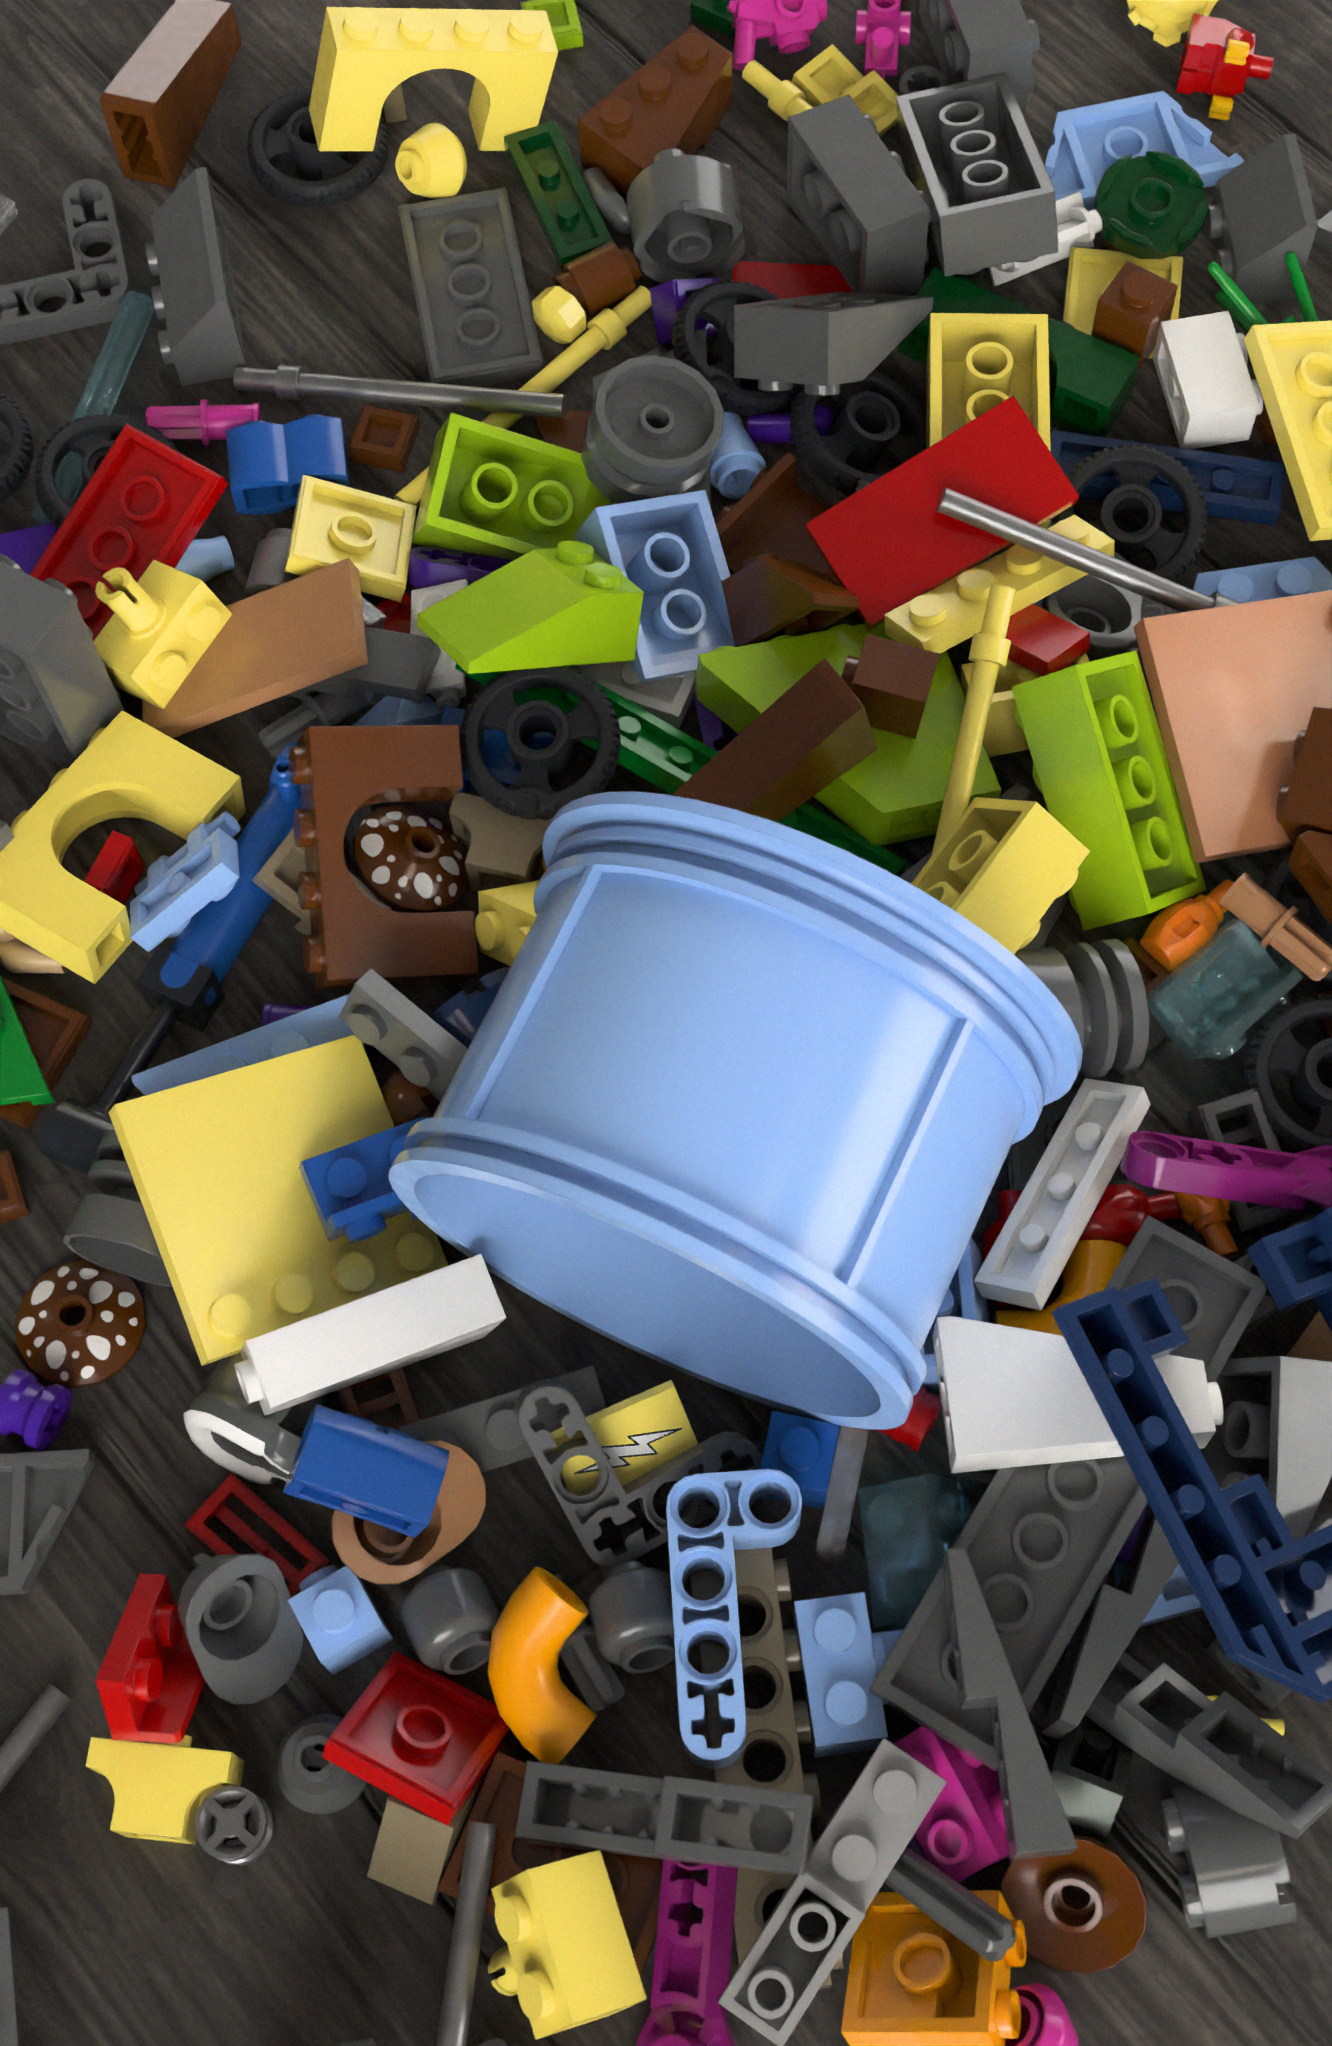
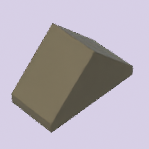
(416, 1848)

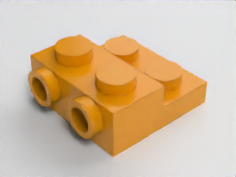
(924, 1984)

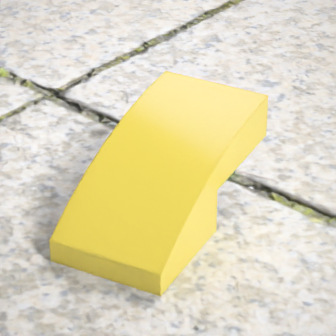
(833, 76)

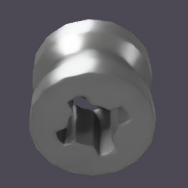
(223, 1817)

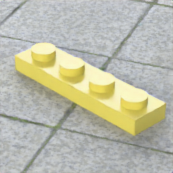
(959, 605)

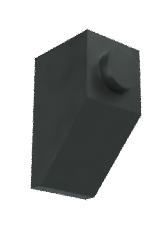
(1090, 1777)

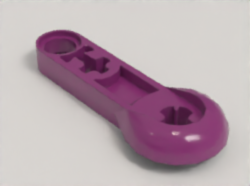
(1230, 1170)
(691, 1958)

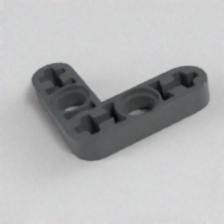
(87, 279)
(607, 1495)

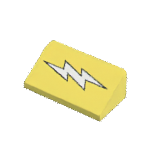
(633, 1435)

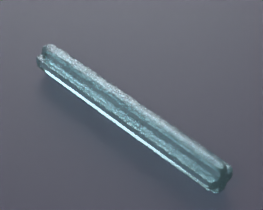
(104, 384)

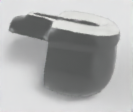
(239, 1433)

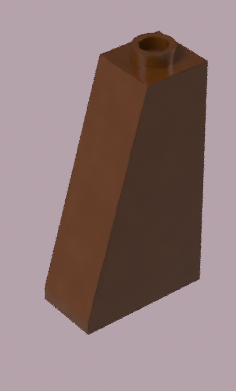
(169, 88)
(788, 750)

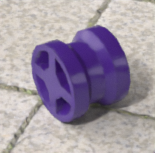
(33, 1409)

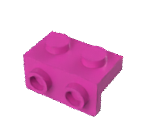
(967, 1819)

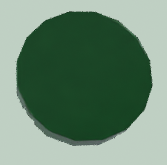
(1151, 205)

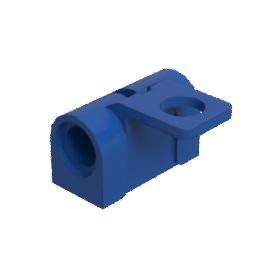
(367, 1471)

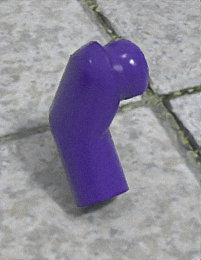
(776, 426)

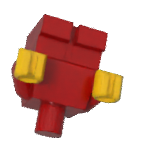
(1218, 61)

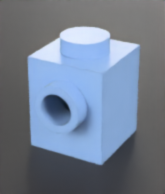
(339, 1617)

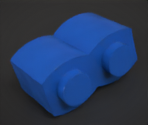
(272, 458)

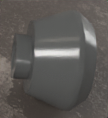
(317, 1791)

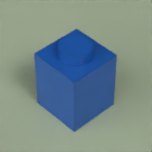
(803, 1451)

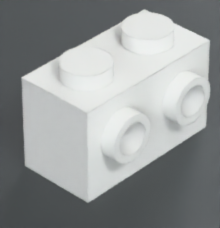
(1206, 380)

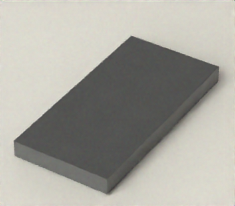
(471, 289)

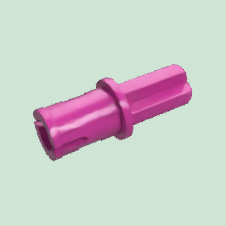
(200, 421)

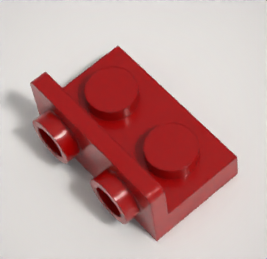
(149, 1669)

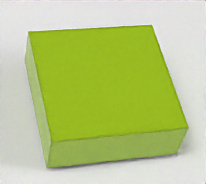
(562, 19)

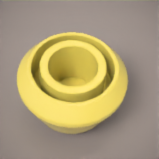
(432, 162)

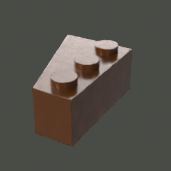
(661, 106)

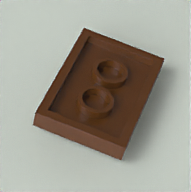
(632, 1878)

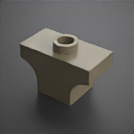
(500, 846)

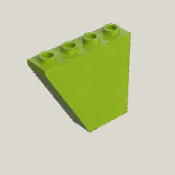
(892, 791)

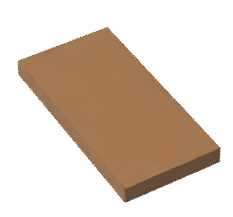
(272, 649)

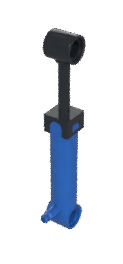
(185, 978)

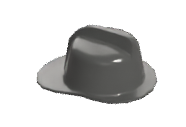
(1100, 609)
(240, 1625)

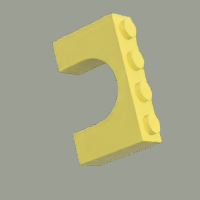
(376, 49)
(120, 774)

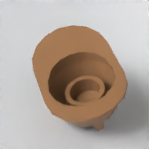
(393, 1557)

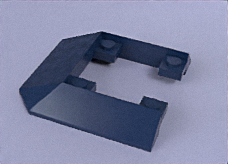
(1249, 1574)

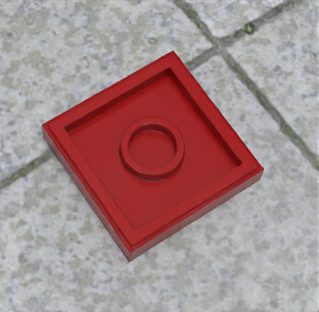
(418, 1737)

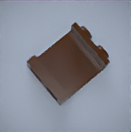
(772, 521)

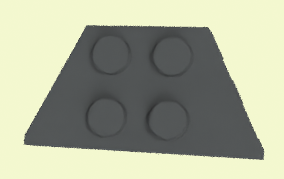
(34, 1506)

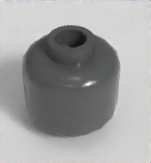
(634, 1617)
(450, 1619)

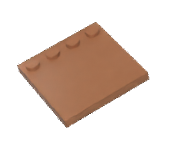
(1229, 706)

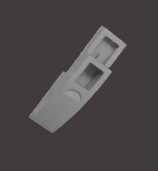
(832, 1897)

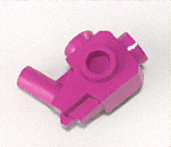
(783, 21)
(883, 30)

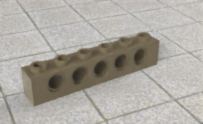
(779, 1724)

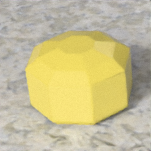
(559, 315)

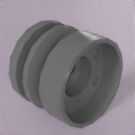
(1103, 998)
(114, 1226)

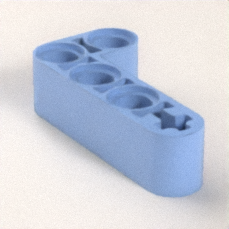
(718, 1617)

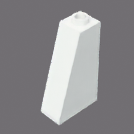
(370, 1336)
(1025, 1403)

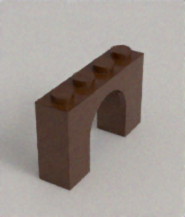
(350, 934)

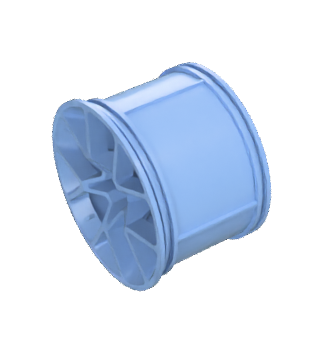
(739, 1103)

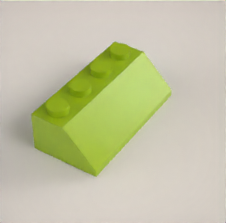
(1110, 787)

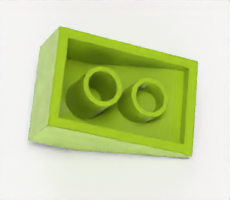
(501, 492)
(540, 614)

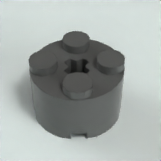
(685, 217)
(1231, 1865)

